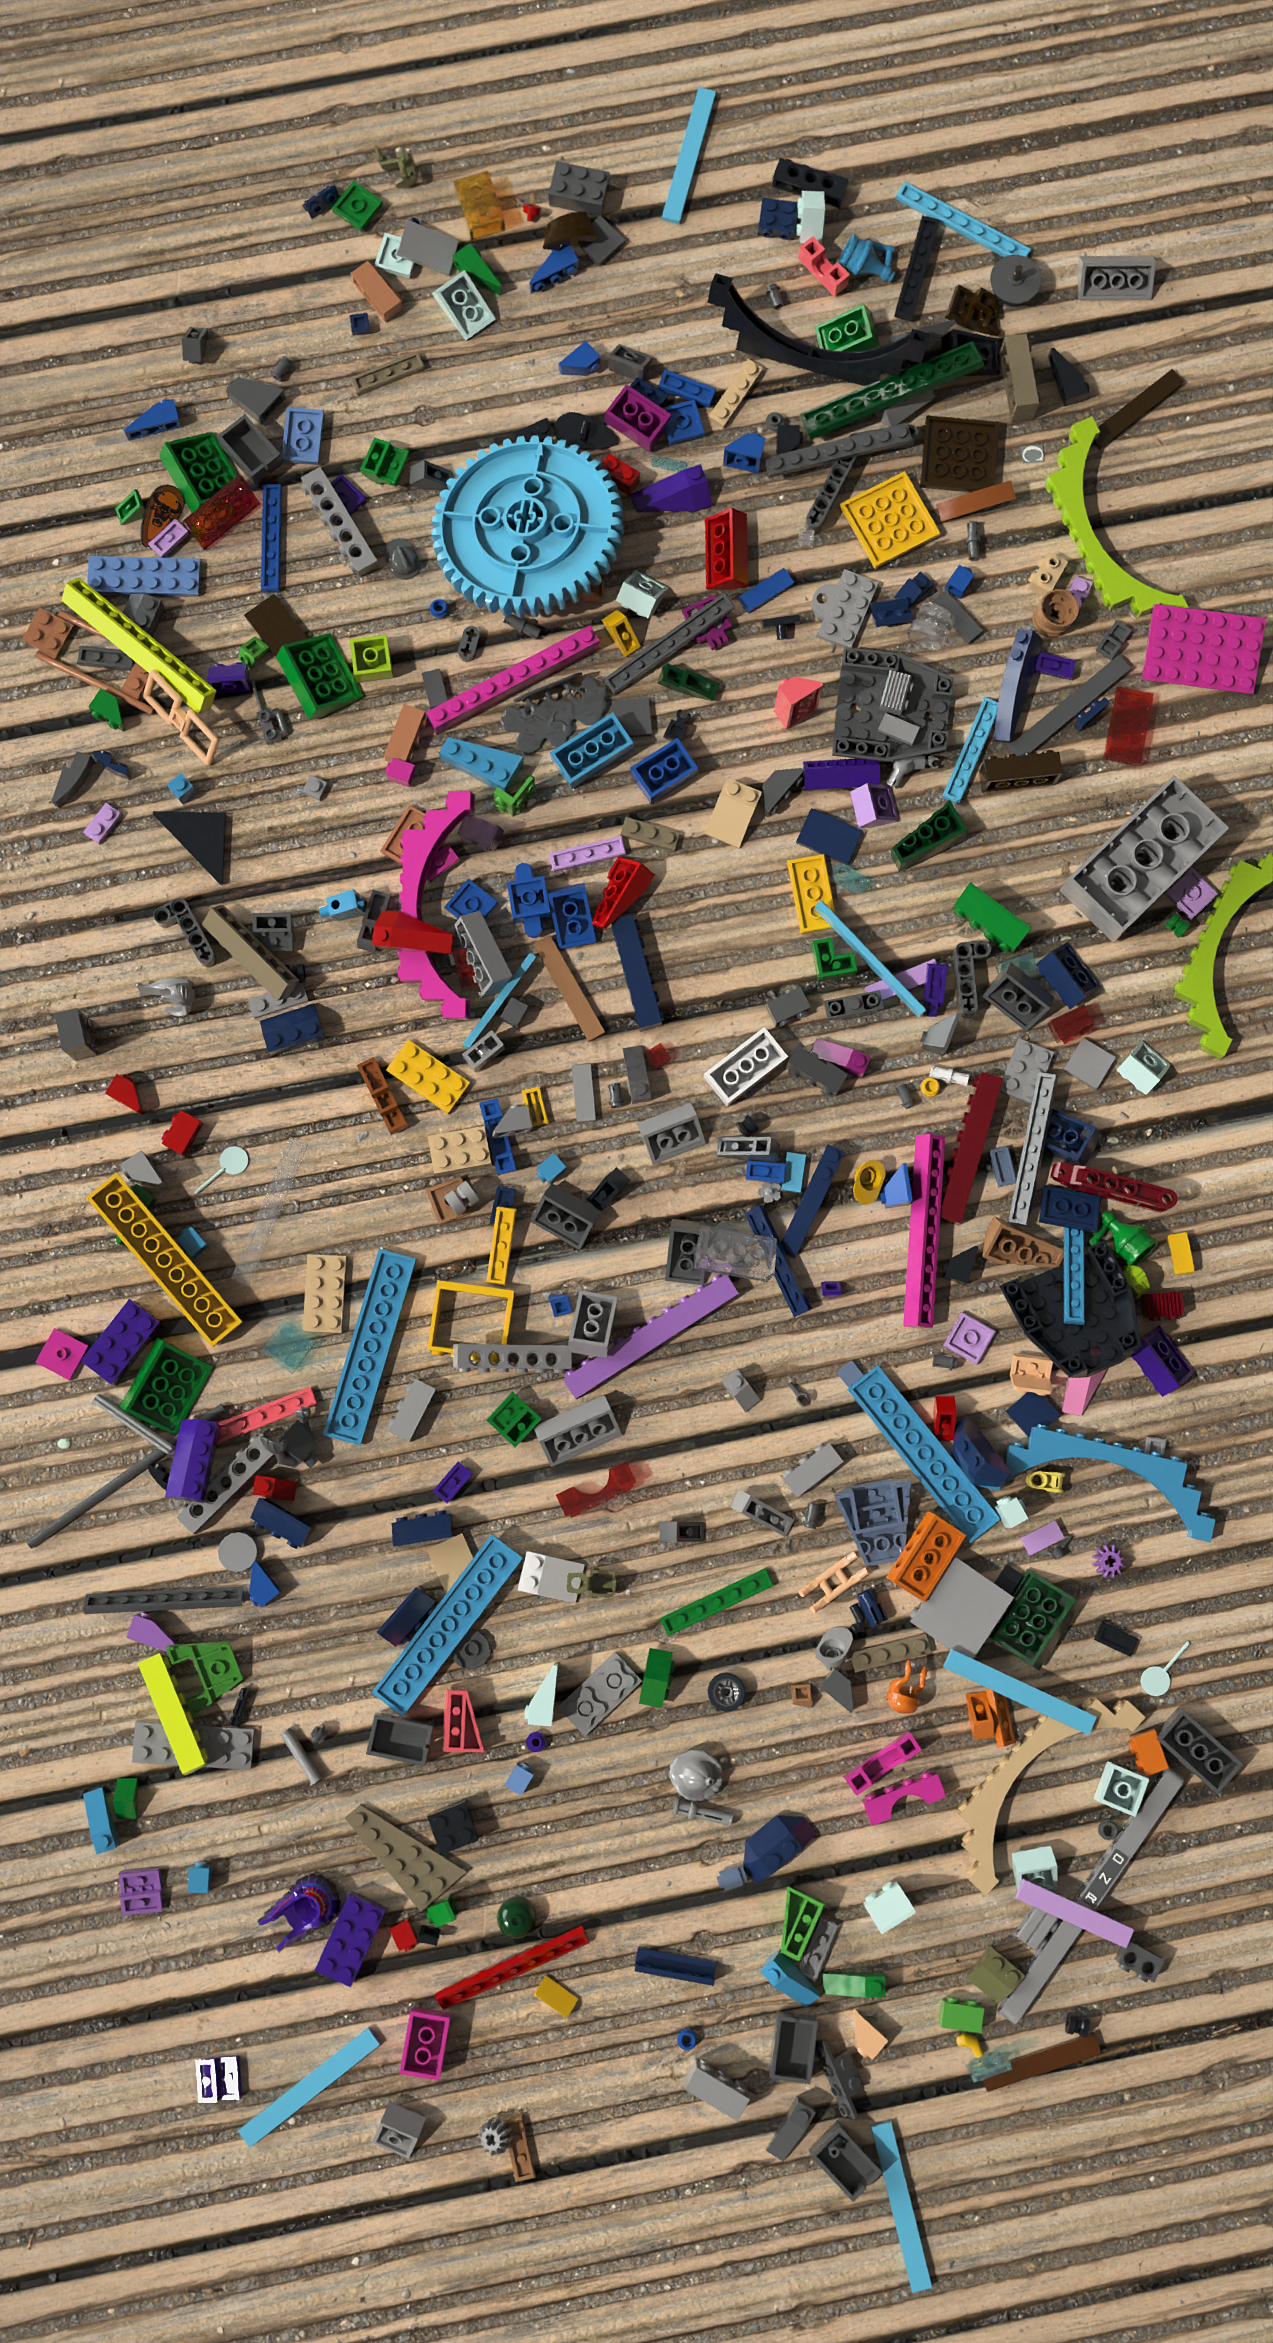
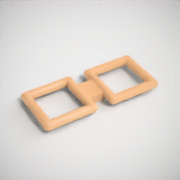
(180, 718)

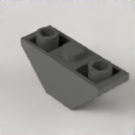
(778, 788)
(853, 1006)

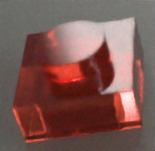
(657, 1056)

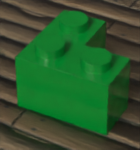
(831, 966)
(657, 1678)

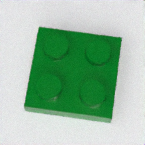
(357, 206)

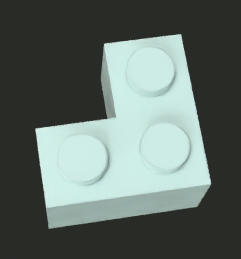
(811, 211)

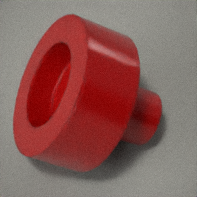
(531, 210)

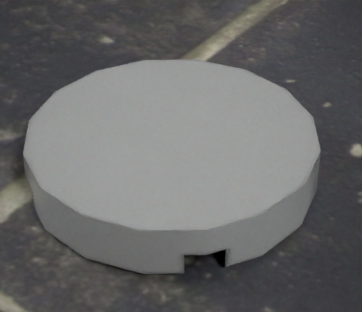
(237, 1552)

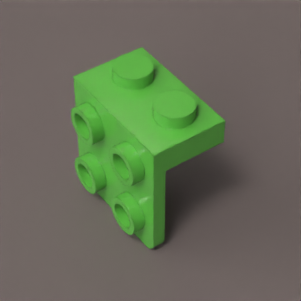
(514, 805)

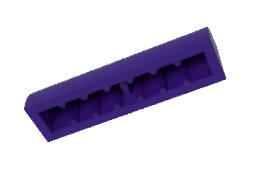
(840, 773)

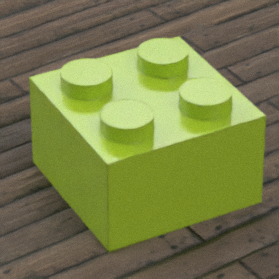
(371, 658)

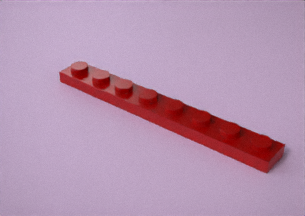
(512, 1968)

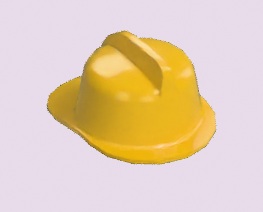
(868, 1181)

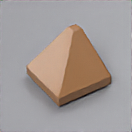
(802, 1695)

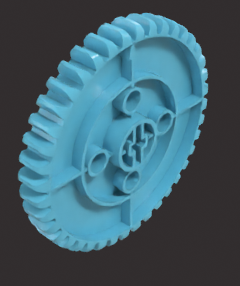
(557, 562)

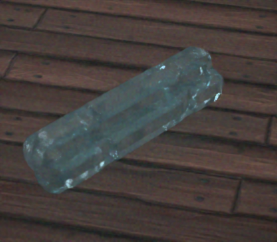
(668, 464)

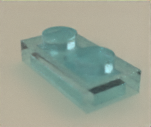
(1024, 962)

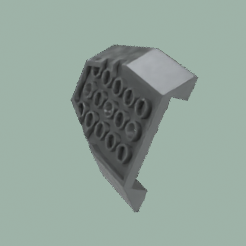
(863, 684)

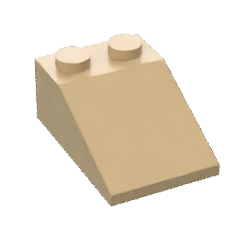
(733, 813)

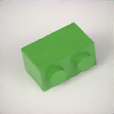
(961, 2015)

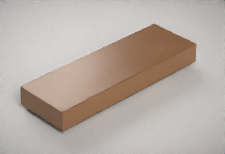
(520, 2149)

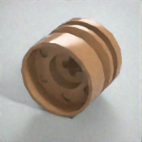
(1058, 604)

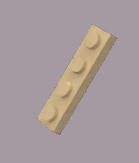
(735, 393)

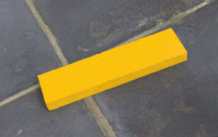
(501, 1245)

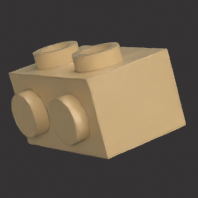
(1048, 574)

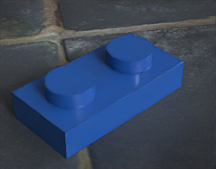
(765, 1172)

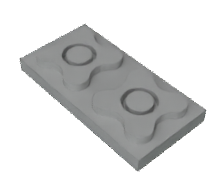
(599, 1694)

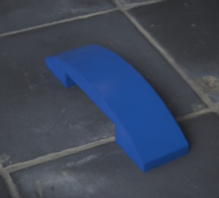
(499, 1146)

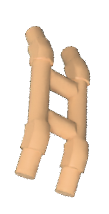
(846, 1583)

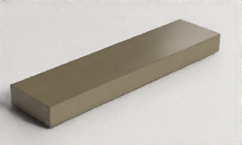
(387, 373)

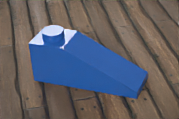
(157, 419)

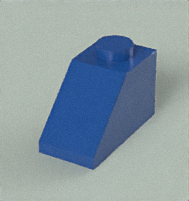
(580, 361)
(262, 1586)

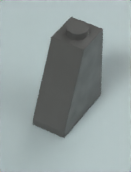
(255, 398)

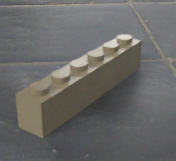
(250, 952)

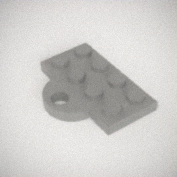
(844, 608)

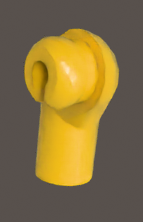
(971, 2042)

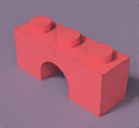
(831, 276)

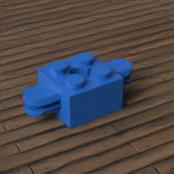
(528, 900)

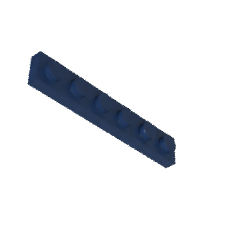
(784, 1271)

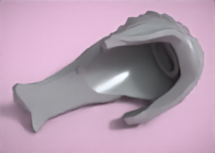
(174, 991)

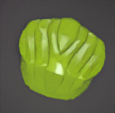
(1137, 1279)

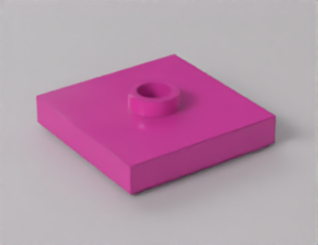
(62, 1354)

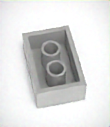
(593, 1324)
(716, 2088)

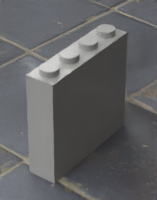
(961, 1609)

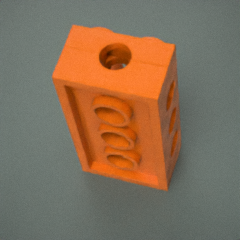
(934, 1565)

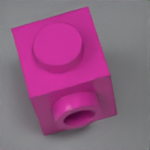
(400, 772)

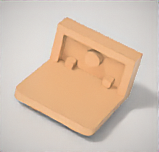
(1031, 1374)

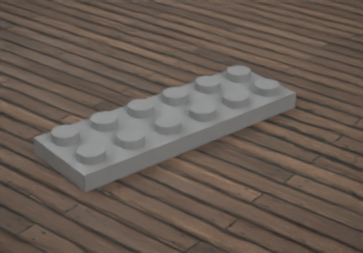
(224, 1745)

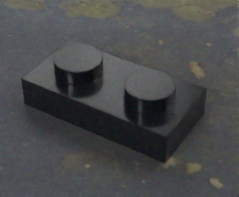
(541, 428)

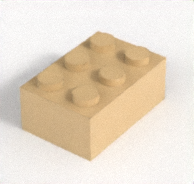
(459, 1151)

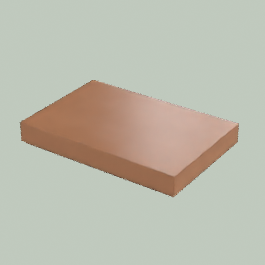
(411, 820)

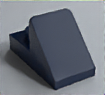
(915, 588)

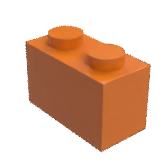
(1148, 1752)

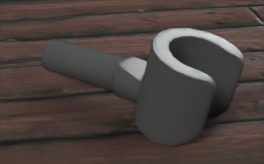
(800, 1396)
(1057, 1552)

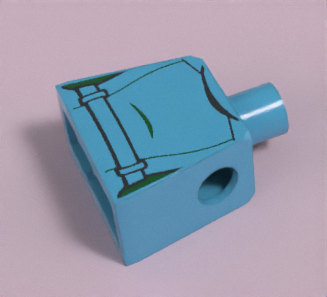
(344, 906)

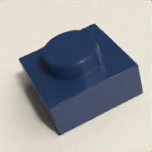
(360, 324)

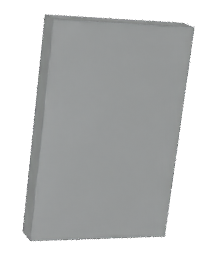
(427, 247)

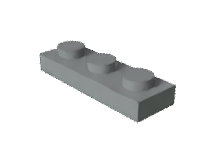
(267, 1004)

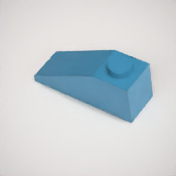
(100, 1821)
(788, 1979)

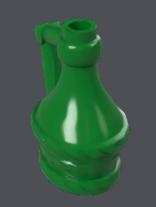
(1130, 1241)

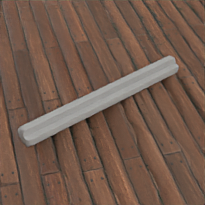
(133, 1424)

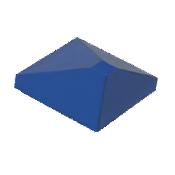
(560, 1305)

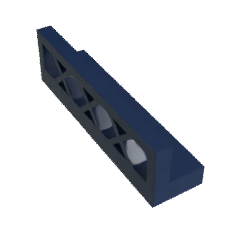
(675, 1966)

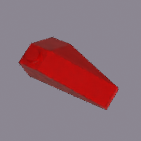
(626, 883)
(402, 932)

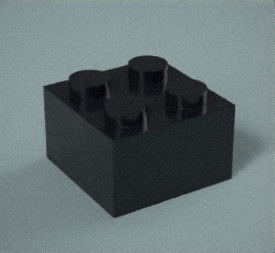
(453, 1827)

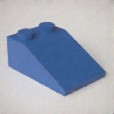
(571, 915)

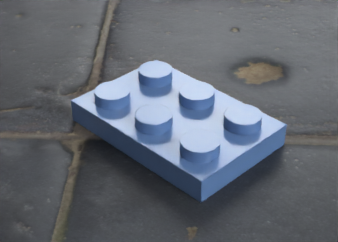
(302, 436)

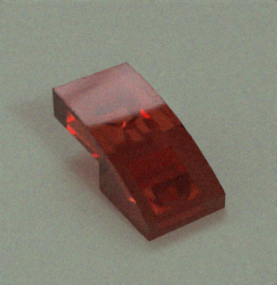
(464, 971)

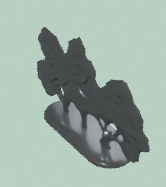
(554, 717)

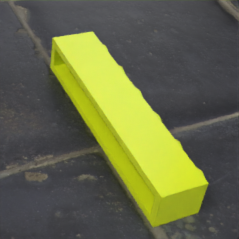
(173, 1713)

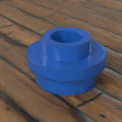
(439, 603)
(687, 2045)

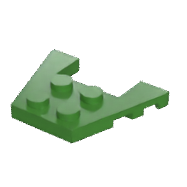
(215, 1666)

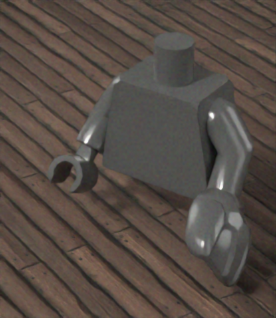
(295, 1443)

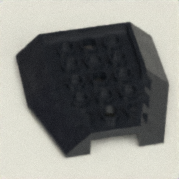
(1108, 1315)

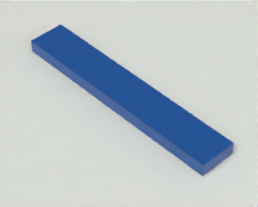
(271, 538)

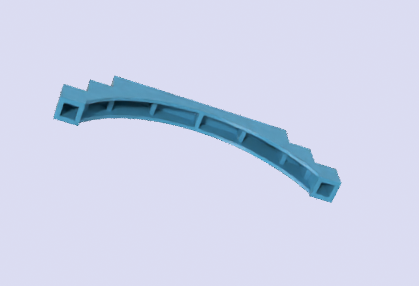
(1160, 1472)

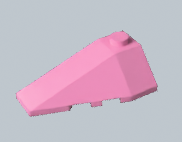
(1080, 1390)

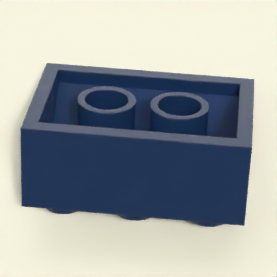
(1068, 975)
(292, 1030)
(281, 1523)
(422, 1528)
(407, 1617)

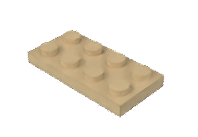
(324, 1293)

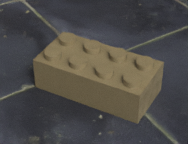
(1019, 378)

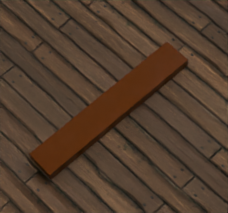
(1045, 2061)

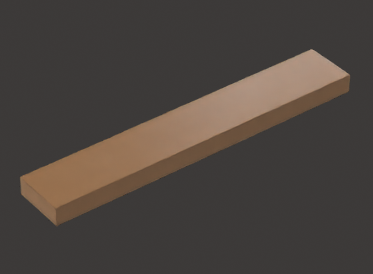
(569, 988)

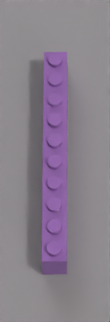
(651, 1336)

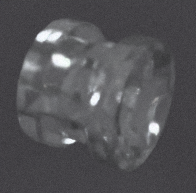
(805, 538)

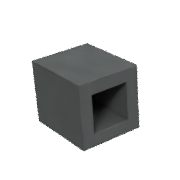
(515, 1012)

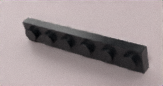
(916, 268)

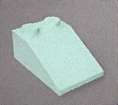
(463, 305)
(542, 1704)
(888, 1906)

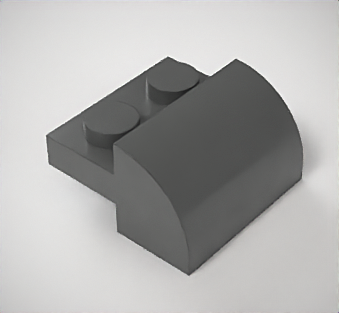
(274, 930)

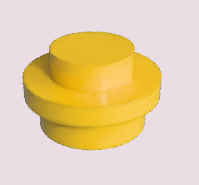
(930, 1087)

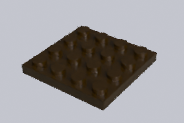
(959, 454)

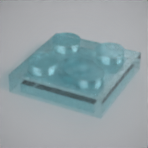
(288, 1346)
(992, 2065)

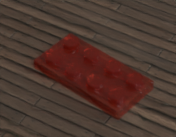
(221, 512)
(1128, 726)

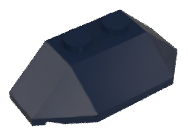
(977, 1456)
(775, 1845)

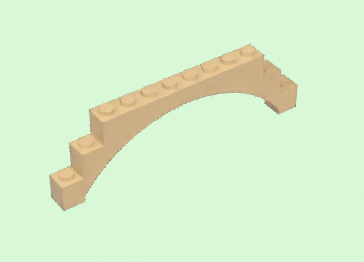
(986, 1800)

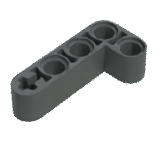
(190, 933)
(969, 979)

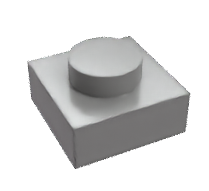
(314, 788)

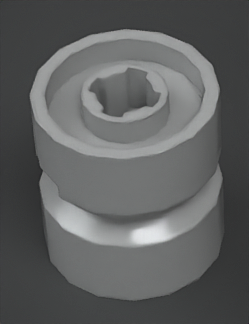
(461, 1198)

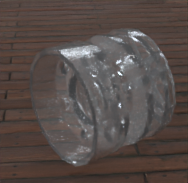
(931, 626)

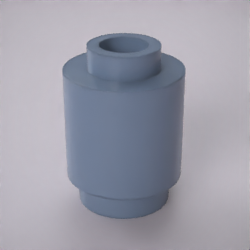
(731, 1878)

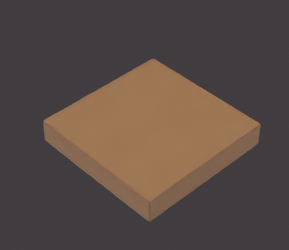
(441, 1208)

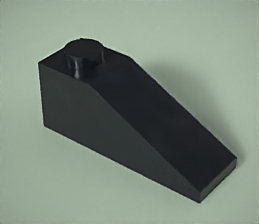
(1068, 380)

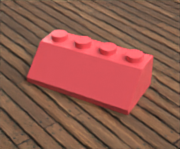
(796, 699)

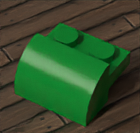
(384, 463)
(513, 1419)

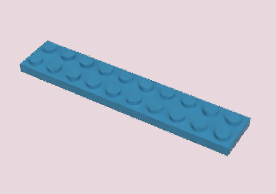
(369, 1347)
(923, 1454)
(447, 1625)

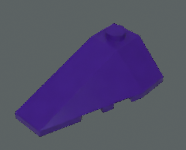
(678, 492)

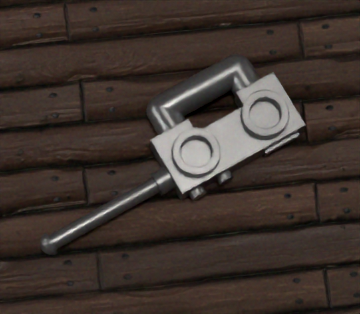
(265, 717)

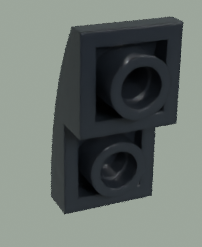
(159, 1475)

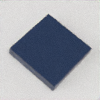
(1030, 1411)

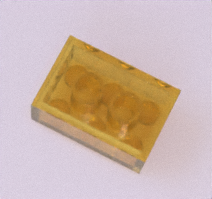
(479, 205)

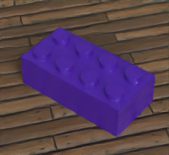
(122, 1342)
(350, 1938)

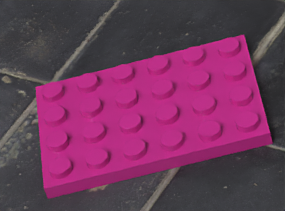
(1203, 649)

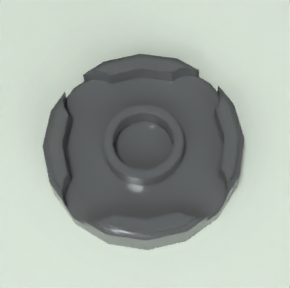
(476, 1648)

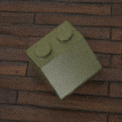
(995, 1975)

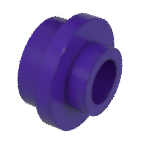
(536, 1735)

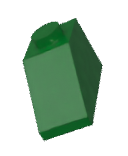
(442, 1911)

